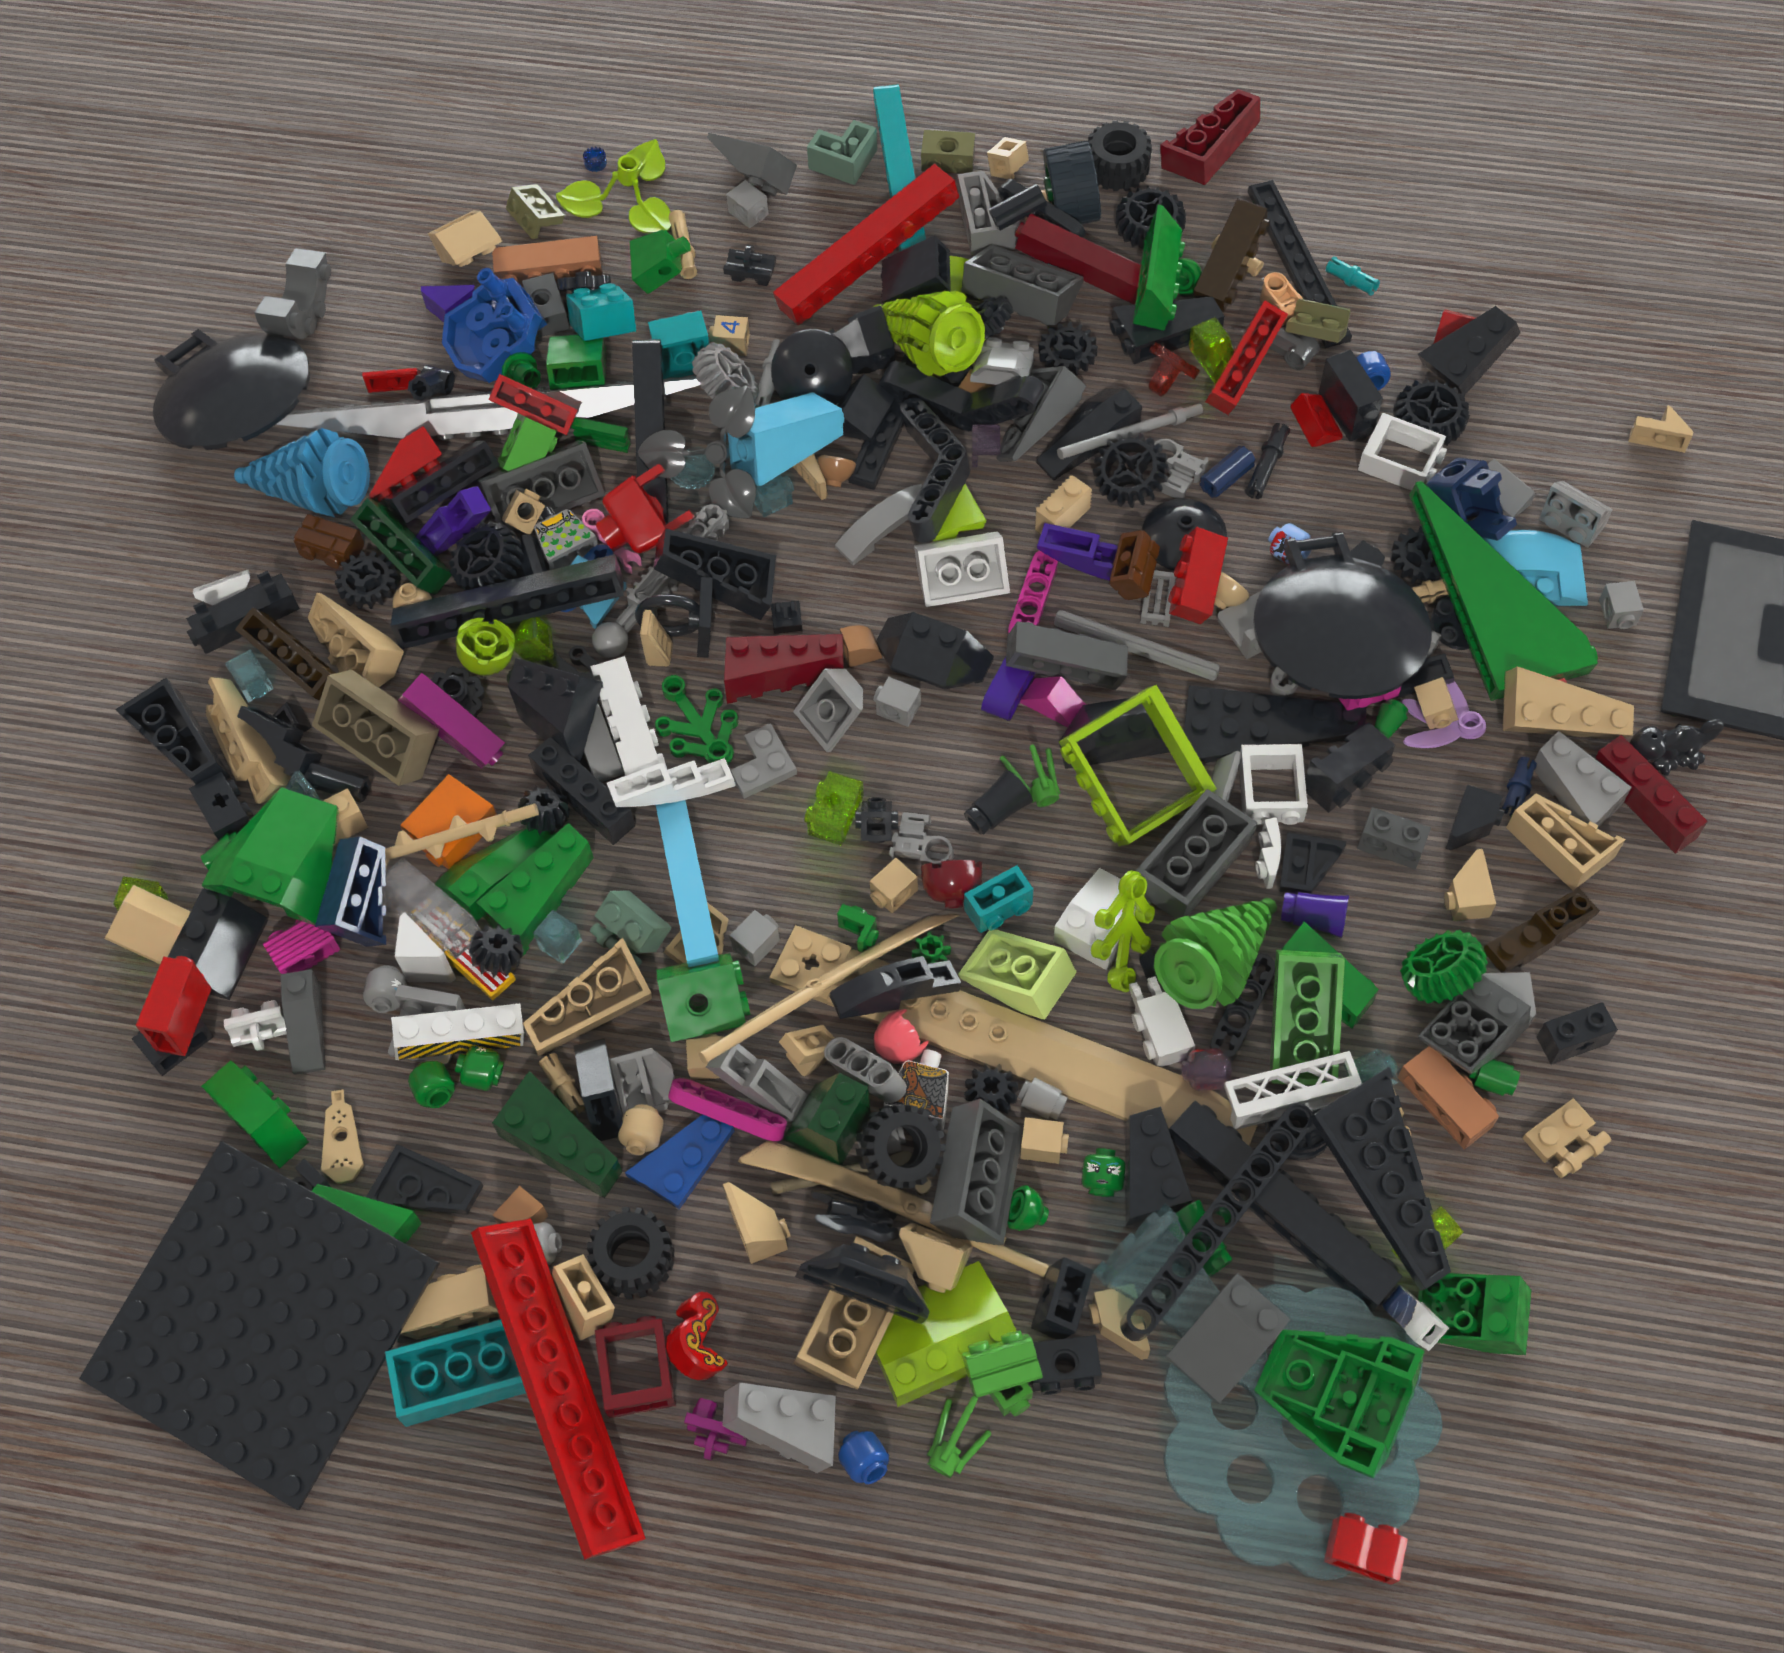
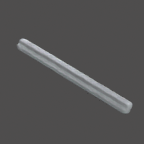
(1138, 645)

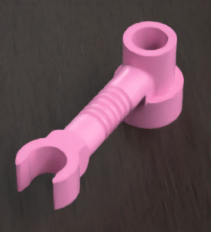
(589, 519)

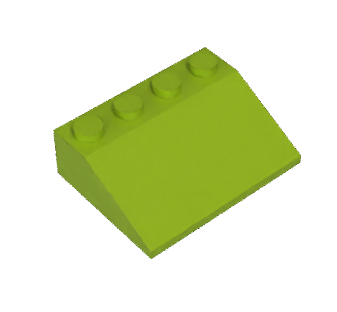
(929, 1354)

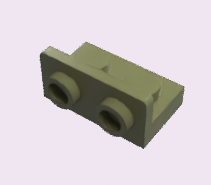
(533, 209)
(1319, 320)

